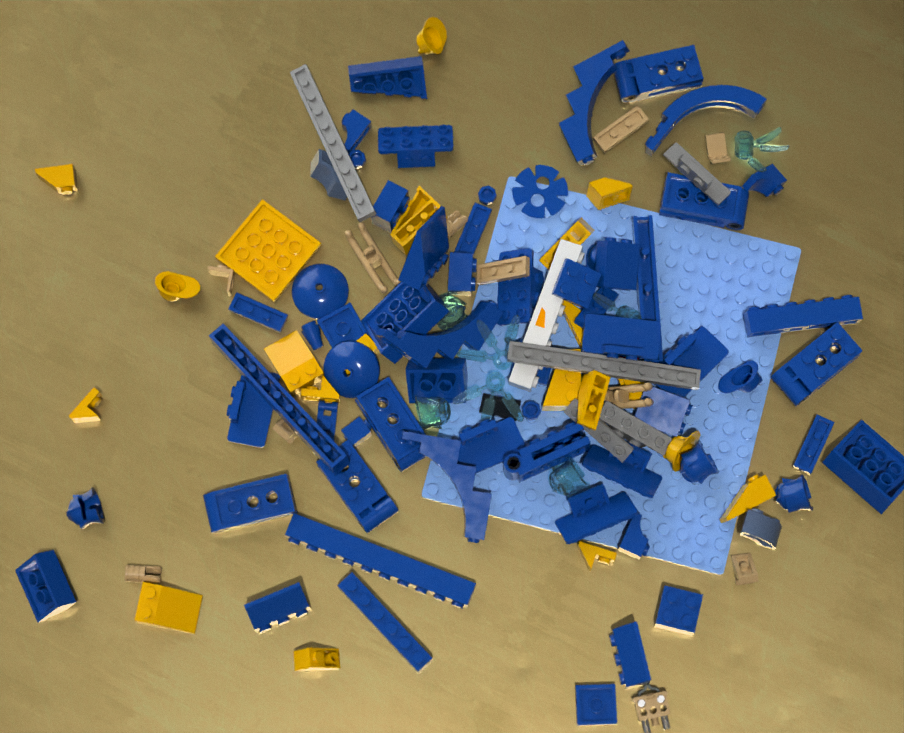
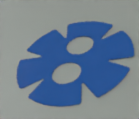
(551, 201)

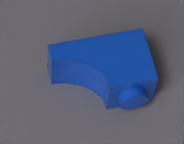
(356, 128)
(766, 182)
(634, 542)

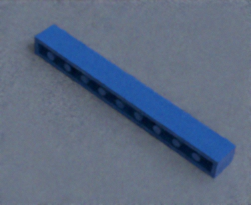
(279, 399)
(380, 560)

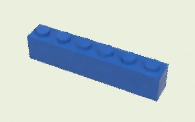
(802, 316)
(385, 623)

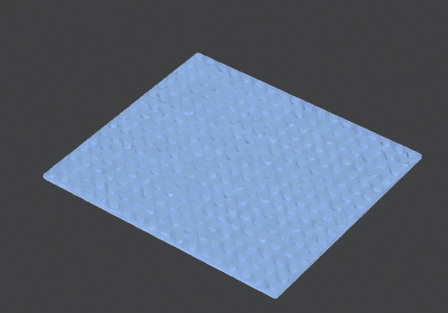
(703, 281)

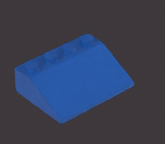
(427, 251)
(404, 311)
(868, 466)

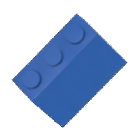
(440, 379)
(45, 585)
(277, 608)
(630, 656)

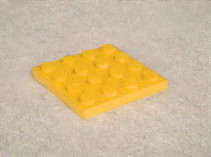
(268, 250)

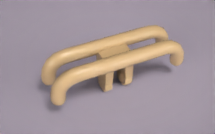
(371, 258)
(620, 396)

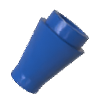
(312, 334)

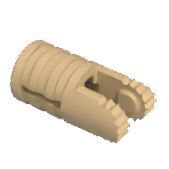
(455, 222)
(138, 574)

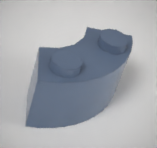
(324, 172)
(761, 528)

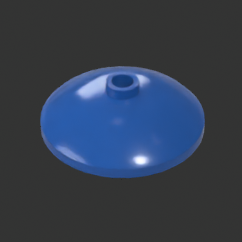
(323, 302)
(359, 361)

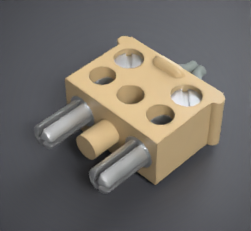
(652, 700)

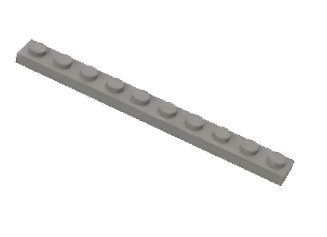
(333, 143)
(615, 368)

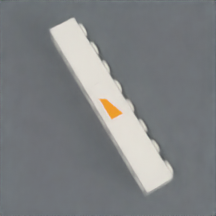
(545, 316)

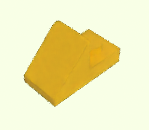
(326, 393)
(83, 411)
(590, 552)

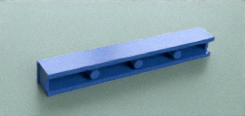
(647, 275)

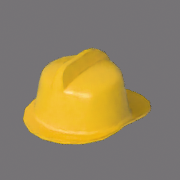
(432, 37)
(176, 286)
(678, 446)

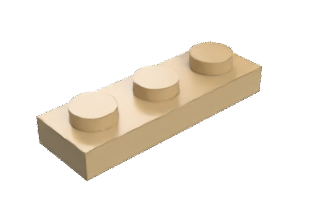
(620, 129)
(503, 270)

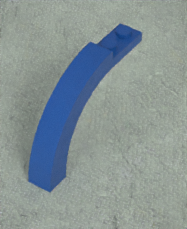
(705, 97)

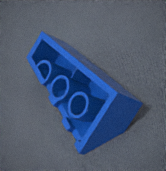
(389, 77)

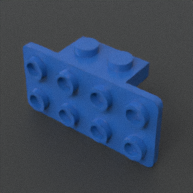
(415, 144)
(519, 294)
(621, 337)
(696, 351)
(249, 415)
(489, 443)
(630, 473)
(594, 512)

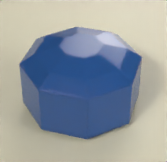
(357, 158)
(487, 195)
(531, 410)

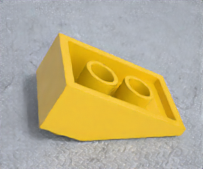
(294, 363)
(168, 608)

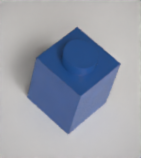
(357, 431)

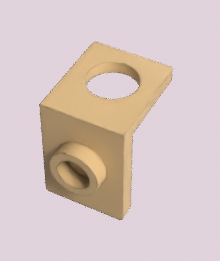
(717, 148)
(223, 271)

